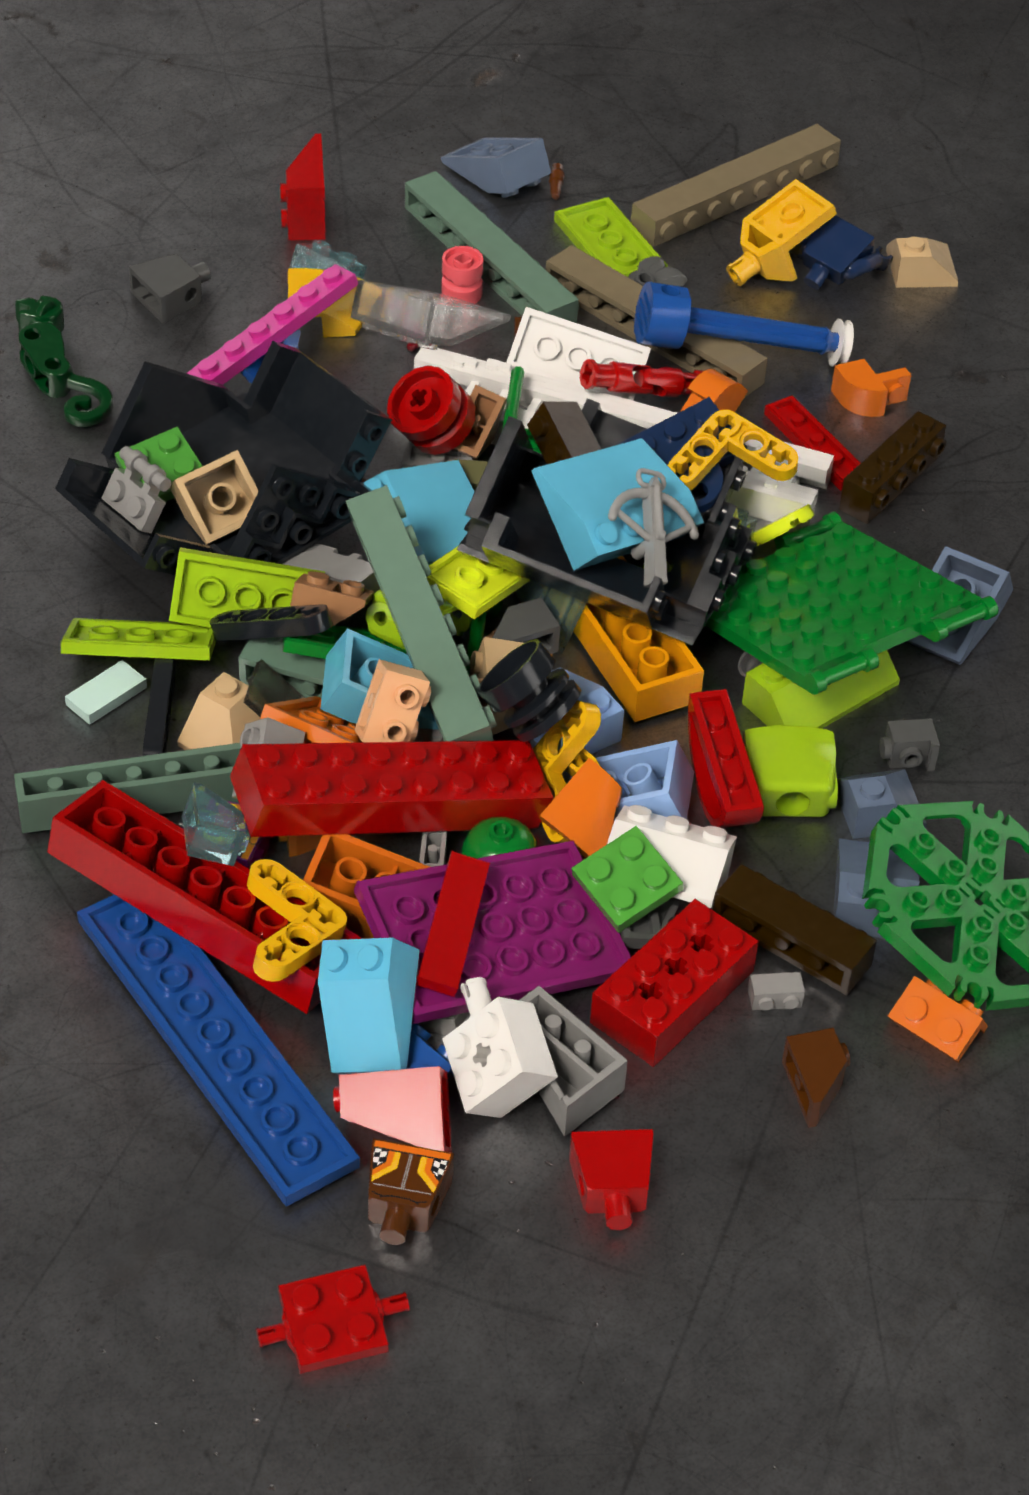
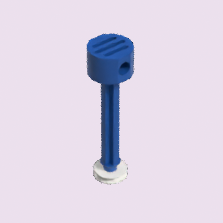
(666, 317)

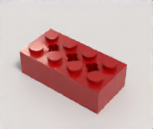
(673, 982)

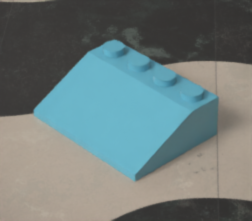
(583, 489)
(434, 503)

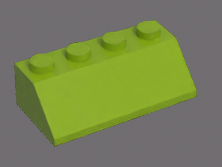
(783, 702)

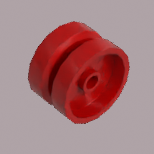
(431, 410)

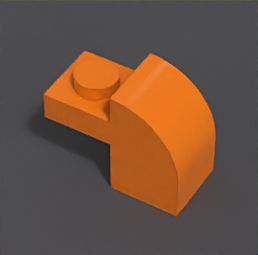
(722, 390)
(865, 391)

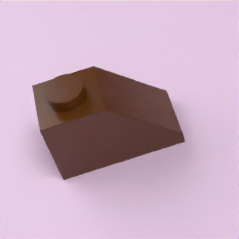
(815, 1070)

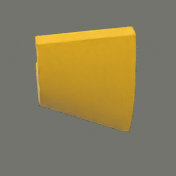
(335, 318)

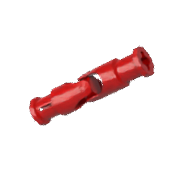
(619, 378)

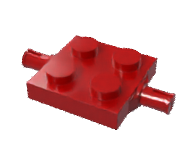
(332, 1319)

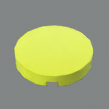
(783, 524)

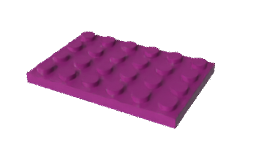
(527, 933)

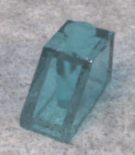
(213, 827)

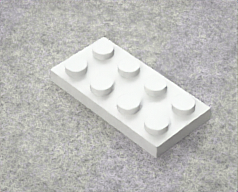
(559, 347)

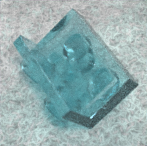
(320, 256)

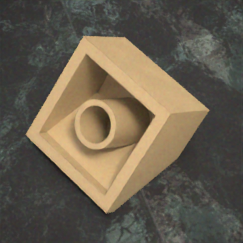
(216, 496)

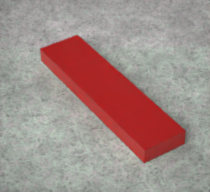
(808, 432)
(452, 924)

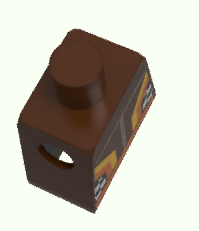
(406, 1187)

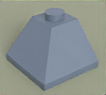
(871, 797)

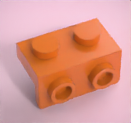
(937, 1018)

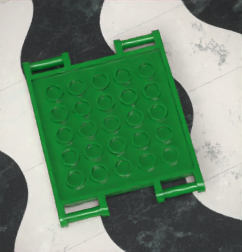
(836, 603)

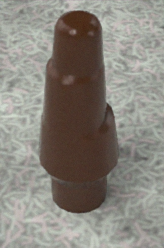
(556, 180)

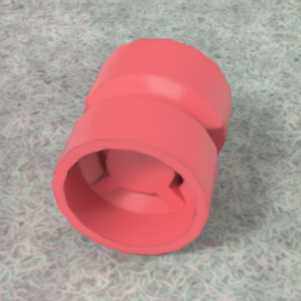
(462, 273)

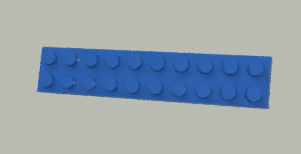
(222, 1050)

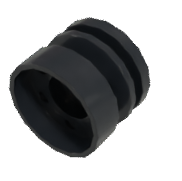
(529, 690)

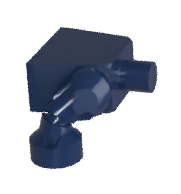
(839, 253)

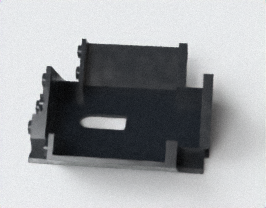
(295, 430)
(517, 534)

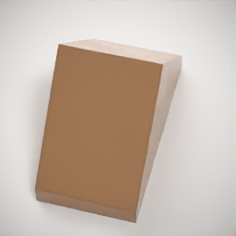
(487, 418)

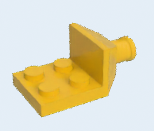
(775, 230)

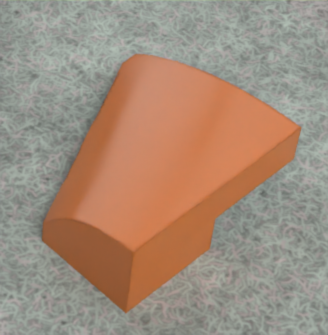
(585, 808)

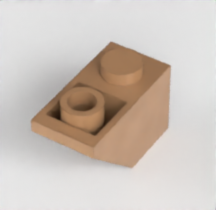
(341, 598)

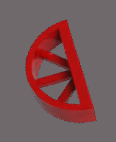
(721, 762)

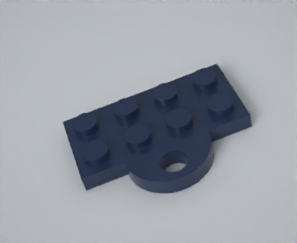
(674, 432)

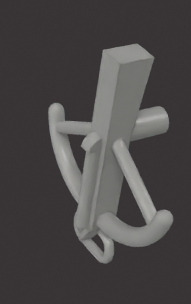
(654, 535)

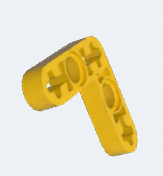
(733, 441)
(576, 729)
(313, 921)

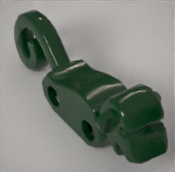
(45, 361)

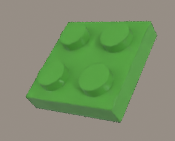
(170, 453)
(627, 879)

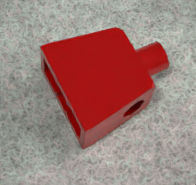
(612, 1172)

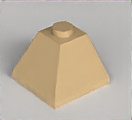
(921, 263)
(217, 715)

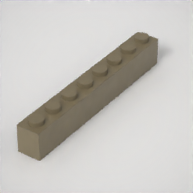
(735, 184)
(614, 300)

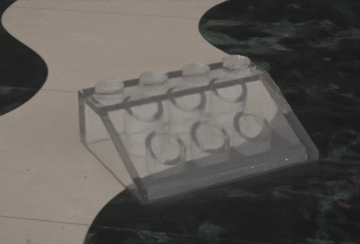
(421, 314)

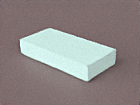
(106, 692)

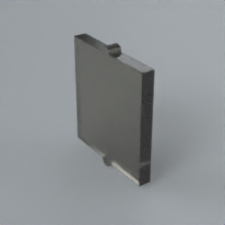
(267, 687)

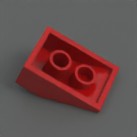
(305, 194)

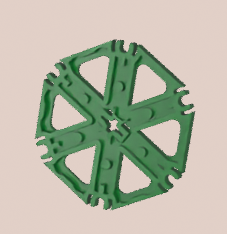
(952, 898)

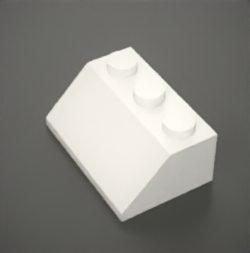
(693, 852)

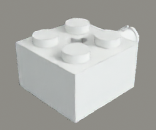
(497, 1052)

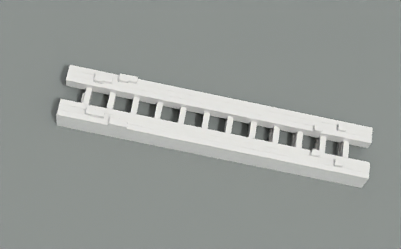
(759, 494)

